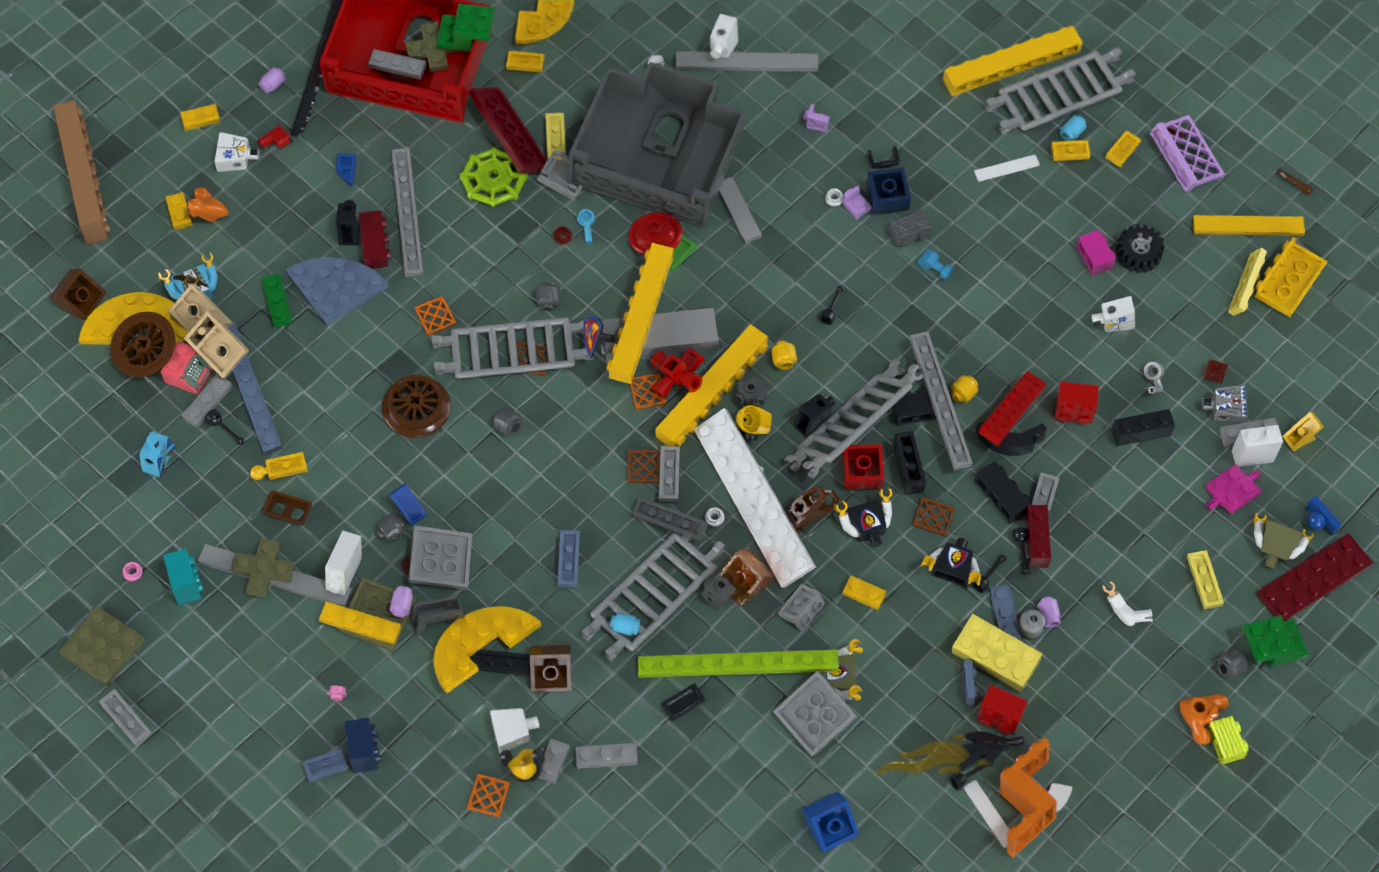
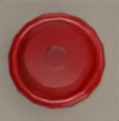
(655, 228)

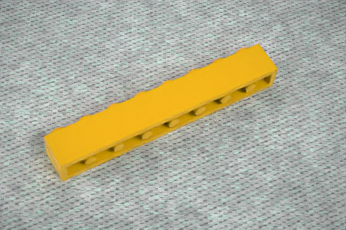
(1012, 60)
(641, 313)
(715, 383)

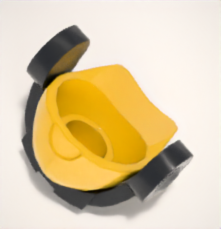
(753, 420)
(526, 765)

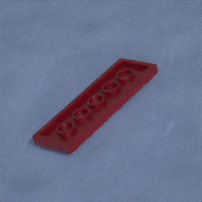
(509, 129)
(1315, 578)

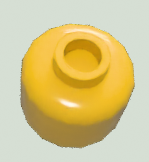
(784, 355)
(964, 389)

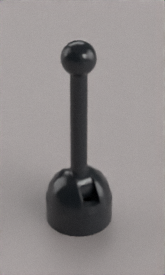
(827, 315)
(214, 418)
(1020, 536)
(984, 583)
(959, 780)

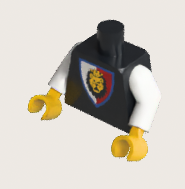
(868, 519)
(954, 563)

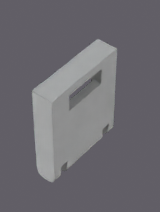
(556, 175)

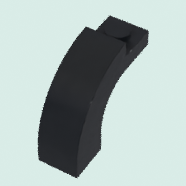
(1016, 443)

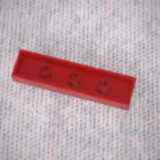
(1012, 408)

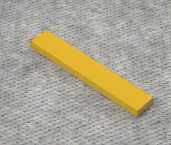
(1248, 225)

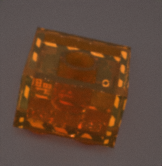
(747, 575)

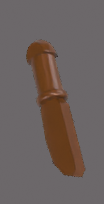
(1297, 183)

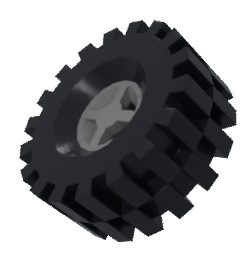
(1140, 239)

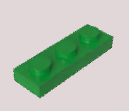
(277, 301)

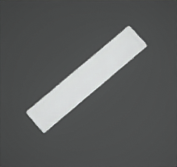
(1006, 168)
(988, 811)

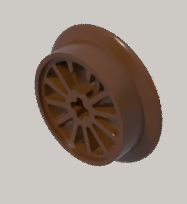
(122, 350)
(415, 404)

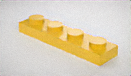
(360, 623)

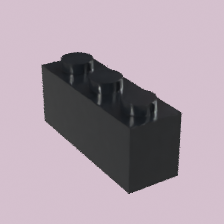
(914, 409)
(1143, 427)
(909, 463)
(1002, 491)

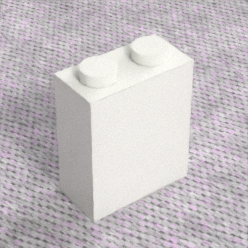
(1257, 446)
(343, 563)

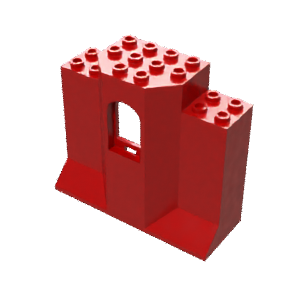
(383, 27)

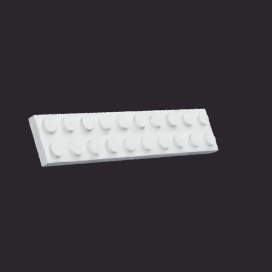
(754, 498)

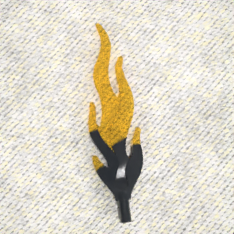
(961, 755)

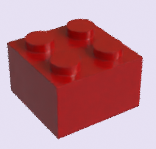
(1076, 402)
(863, 467)
(1001, 710)

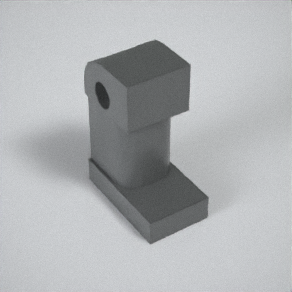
(435, 611)

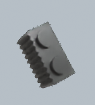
(910, 228)

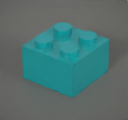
(183, 576)

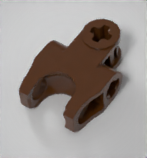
(809, 508)

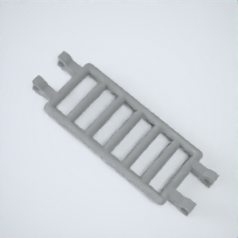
(1102, 61)
(453, 340)
(821, 458)
(684, 541)

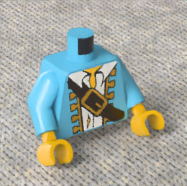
(202, 276)

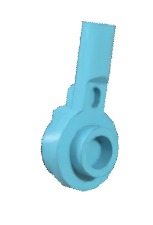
(586, 219)

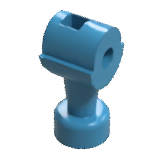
(930, 260)

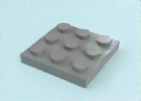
(440, 557)
(815, 714)

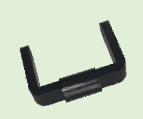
(884, 164)

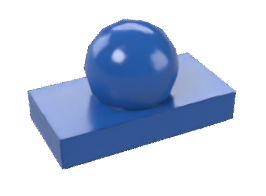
(408, 504)
(1321, 517)

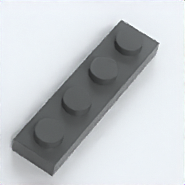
(670, 519)

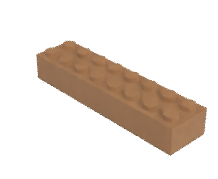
(82, 172)

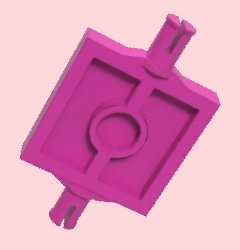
(1233, 489)

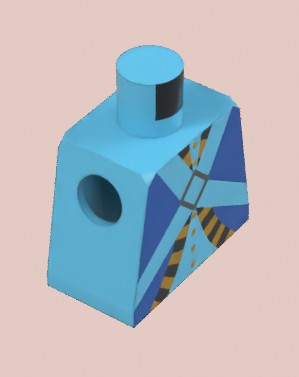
(156, 450)

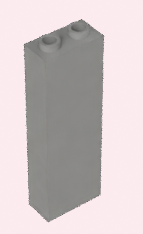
(670, 333)

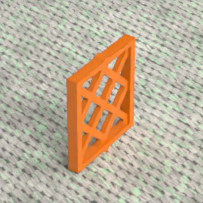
(447, 311)
(642, 398)
(493, 780)

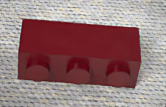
(374, 239)
(1038, 536)

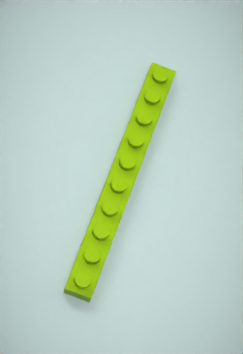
(738, 663)

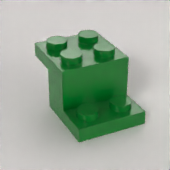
(467, 26)
(1275, 641)

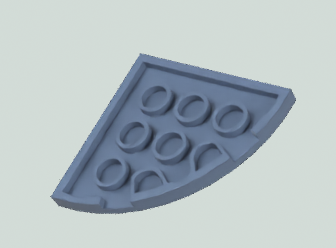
(335, 285)

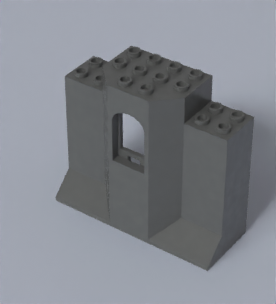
(619, 157)

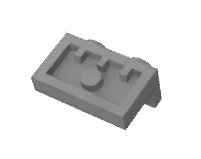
(802, 607)

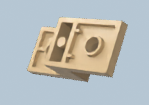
(208, 330)

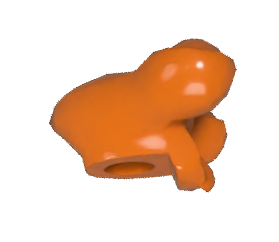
(206, 206)
(1201, 711)

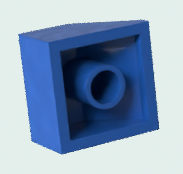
(830, 821)

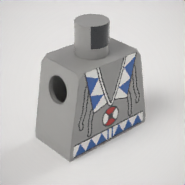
(1228, 404)

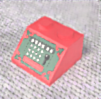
(186, 369)

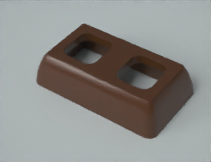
(291, 503)

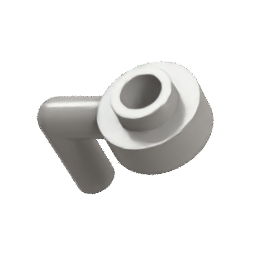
(1149, 373)

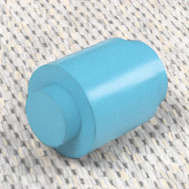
(1073, 128)
(625, 624)

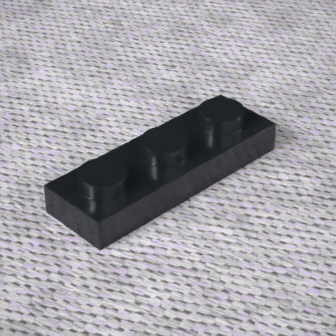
(502, 662)

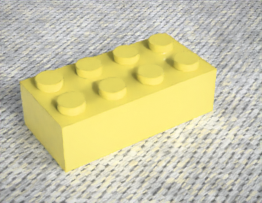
(996, 653)

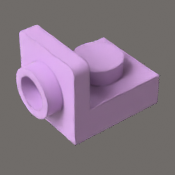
(816, 121)
(855, 202)

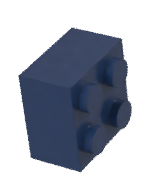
(888, 190)
(362, 745)

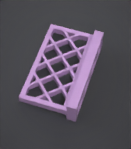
(1176, 157)

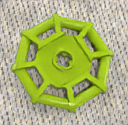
(490, 185)

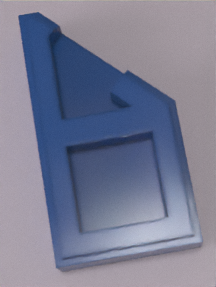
(346, 167)

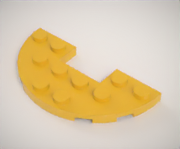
(544, 23)
(109, 315)
(473, 633)

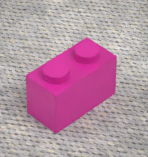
(1096, 252)

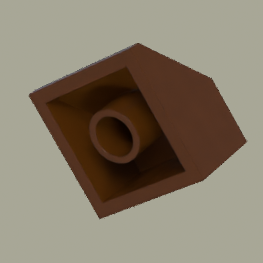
(77, 294)
(550, 668)

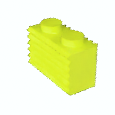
(1227, 740)

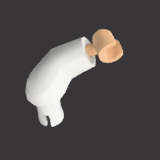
(1125, 612)

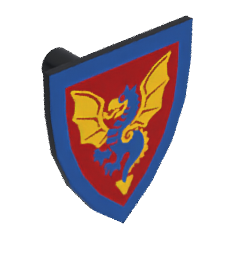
(593, 333)

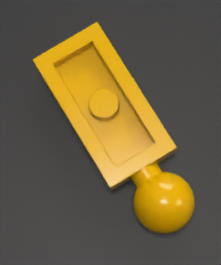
(280, 467)

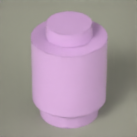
(272, 80)
(401, 601)
(1050, 611)

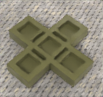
(428, 48)
(263, 567)

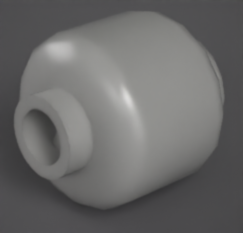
(1031, 624)

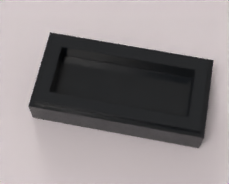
(683, 702)

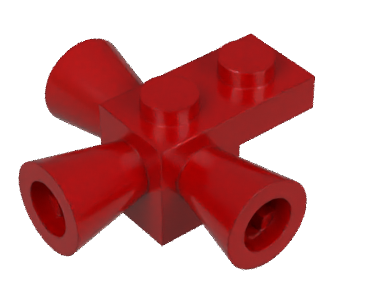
(677, 371)

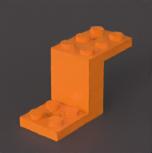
(1028, 796)

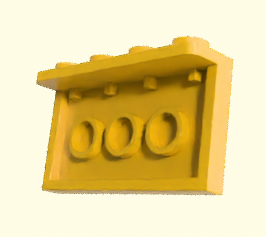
(1289, 278)

